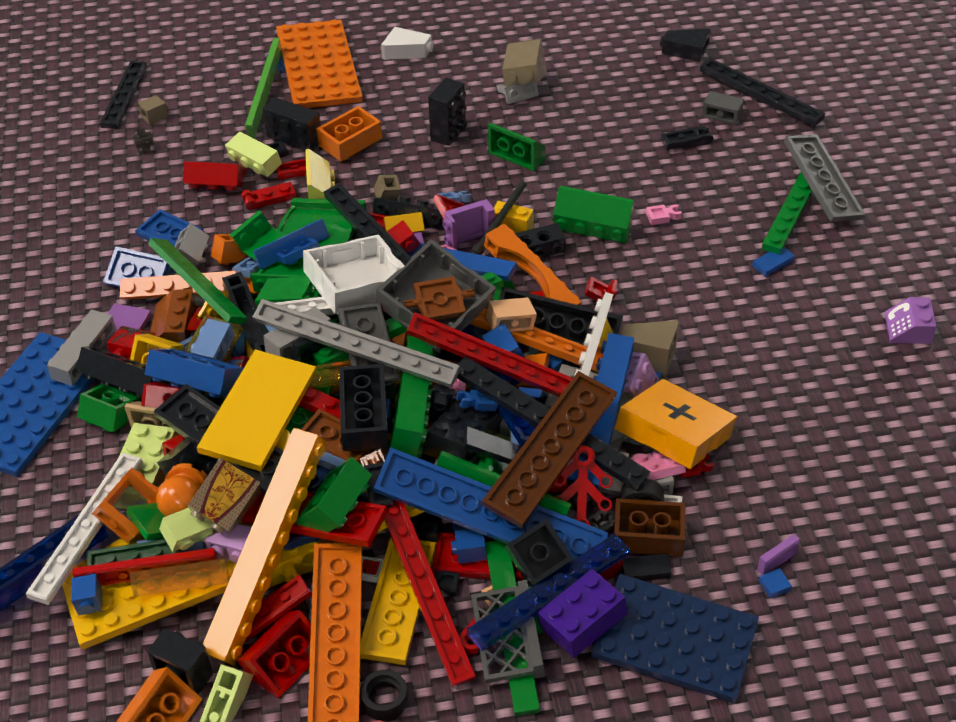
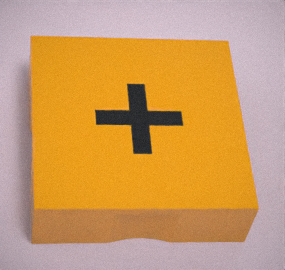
(675, 423)

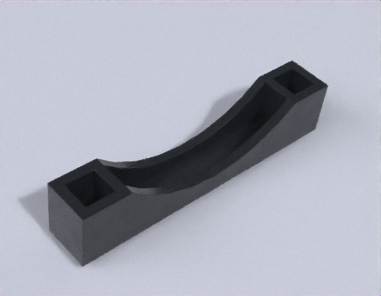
(238, 293)

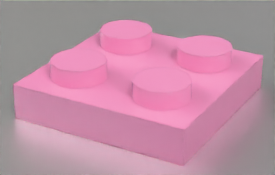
(658, 465)

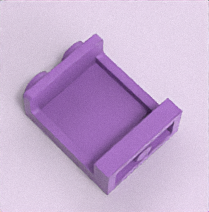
(467, 222)

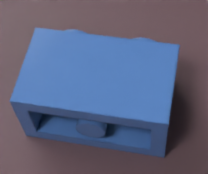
(213, 340)

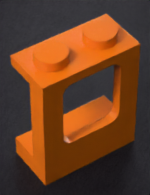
(112, 517)

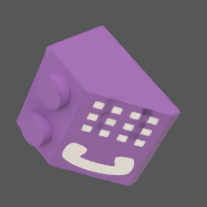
(911, 321)

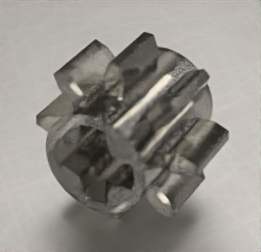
(143, 139)

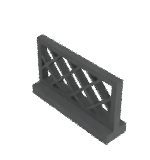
(528, 635)

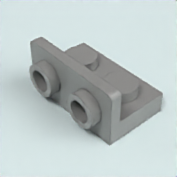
(518, 92)

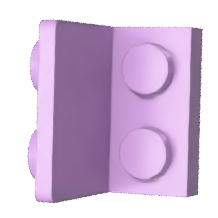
(640, 375)

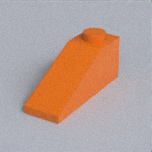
(226, 250)

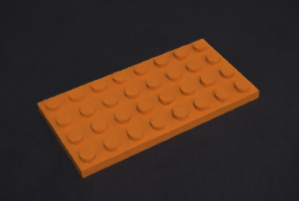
(319, 64)

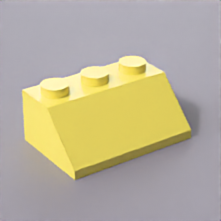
(318, 175)

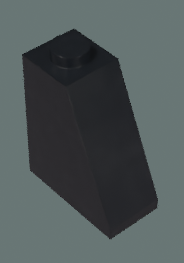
(686, 43)

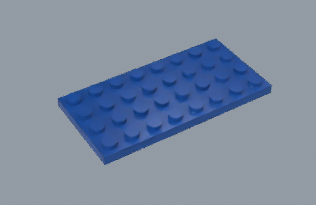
(33, 403)

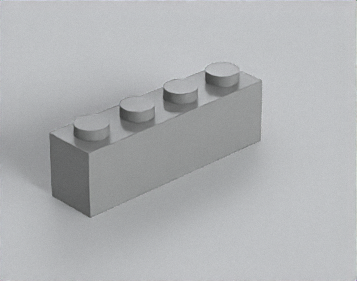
(93, 330)

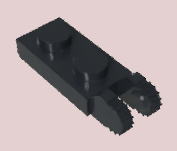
(686, 137)

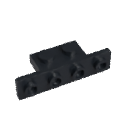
(404, 205)

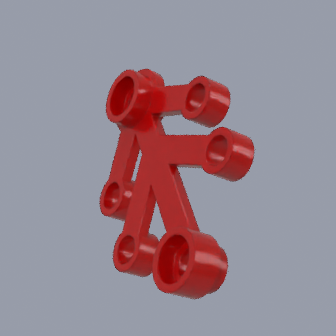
(582, 484)

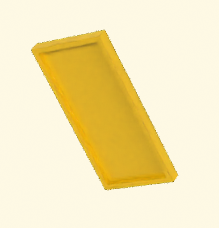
(257, 410)

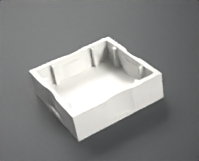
(350, 271)

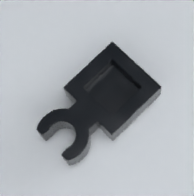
(430, 528)

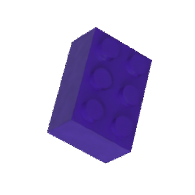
(582, 613)

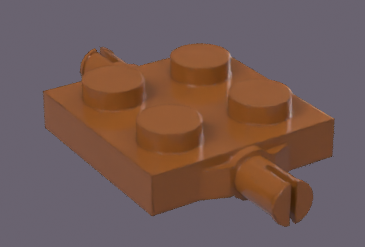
(439, 298)

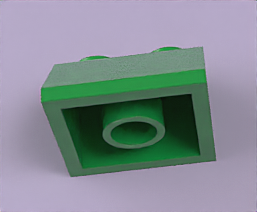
(105, 407)

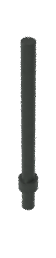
(479, 248)

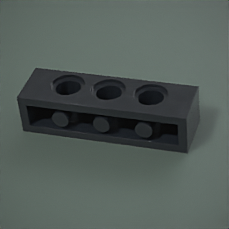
(542, 240)

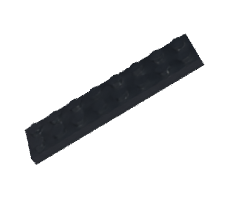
(192, 414)

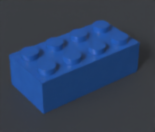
(192, 369)

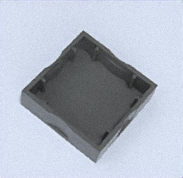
(430, 264)

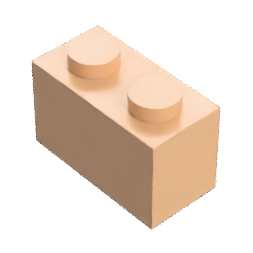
(515, 313)

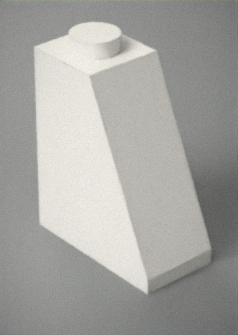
(406, 44)

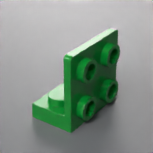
(255, 234)

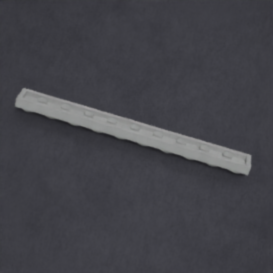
(357, 343)

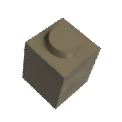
(153, 109)
(387, 187)

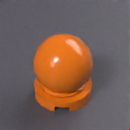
(179, 488)

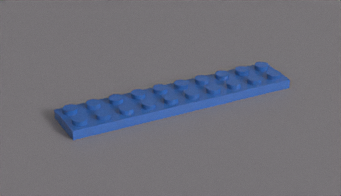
(460, 502)

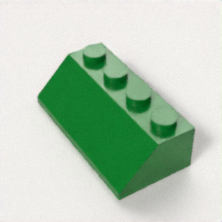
(593, 214)

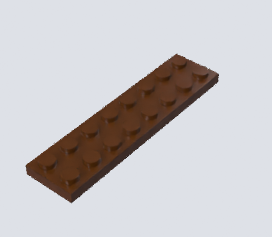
(549, 449)

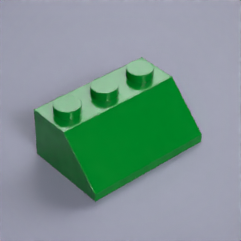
(515, 147)
(335, 497)

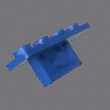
(291, 246)

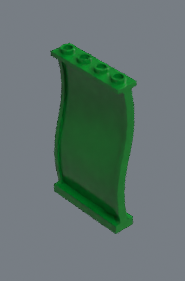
(303, 212)

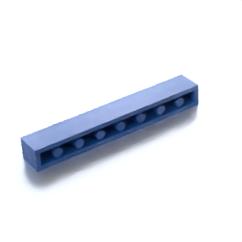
(613, 373)

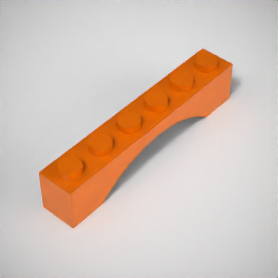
(507, 246)

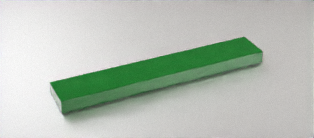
(489, 478)

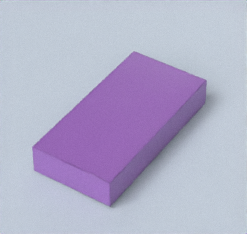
(778, 555)

